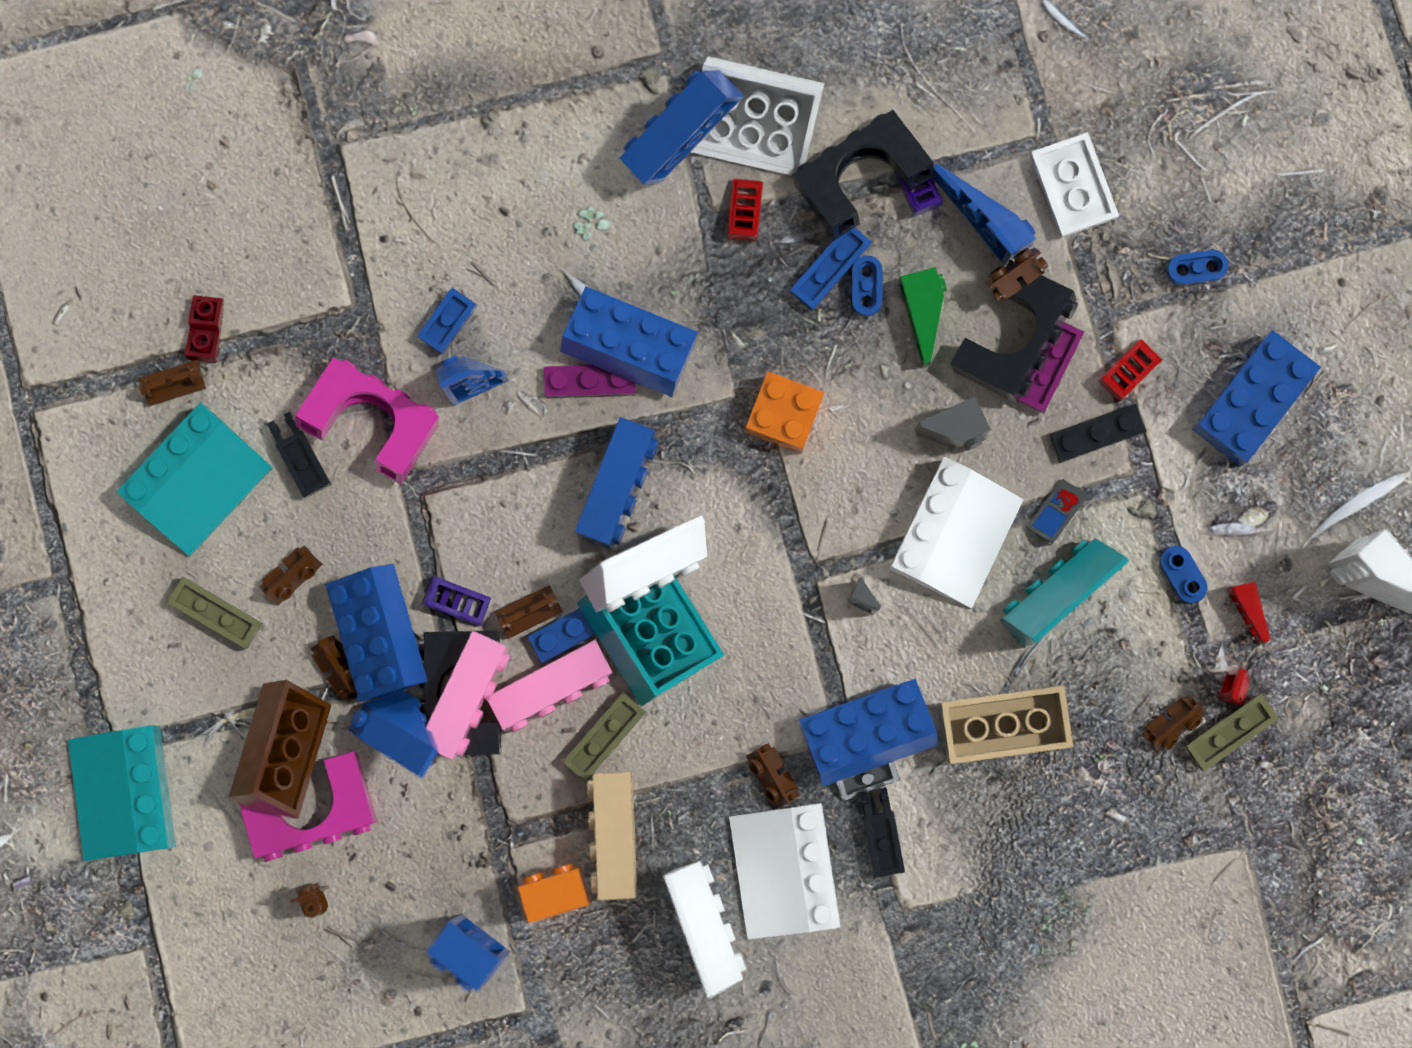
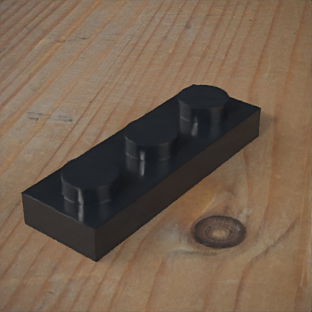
(1097, 433)

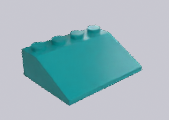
(194, 479)
(1062, 591)
(654, 639)
(121, 792)

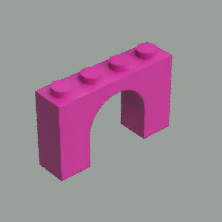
(345, 386)
(350, 811)

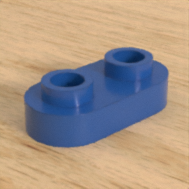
(1196, 268)
(867, 286)
(1182, 575)

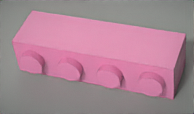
(550, 685)
(465, 693)

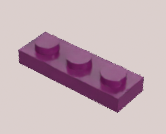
(1047, 380)
(584, 382)

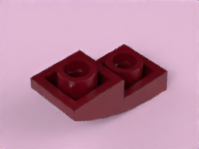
(205, 328)

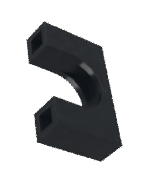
(883, 140)
(1012, 373)
(441, 654)

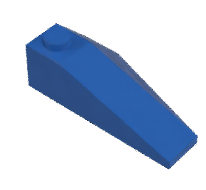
(993, 222)
(467, 378)
(397, 730)

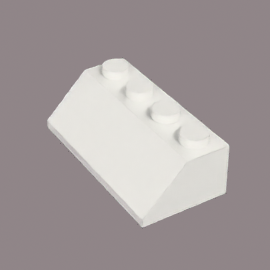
(646, 565)

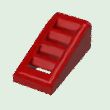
(745, 233)
(1114, 387)
(1250, 608)
(1235, 686)

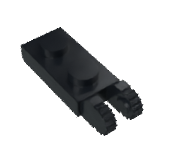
(300, 458)
(882, 837)

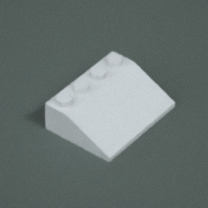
(769, 124)
(956, 532)
(1376, 569)
(784, 871)
(704, 927)

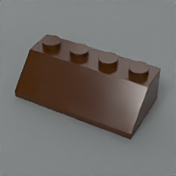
(280, 749)

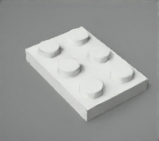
(1074, 185)

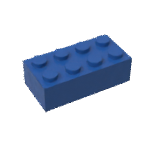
(680, 126)
(628, 341)
(1256, 398)
(616, 482)
(376, 632)
(869, 732)
(467, 953)

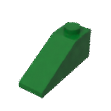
(923, 302)

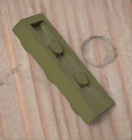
(214, 612)
(1231, 732)
(604, 737)

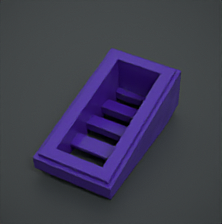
(925, 205)
(431, 592)

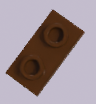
(1005, 278)
(172, 383)
(301, 567)
(528, 612)
(331, 654)
(1184, 718)
(777, 788)
(312, 900)

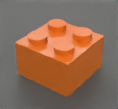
(784, 412)
(555, 893)

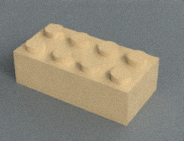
(1005, 725)
(614, 836)

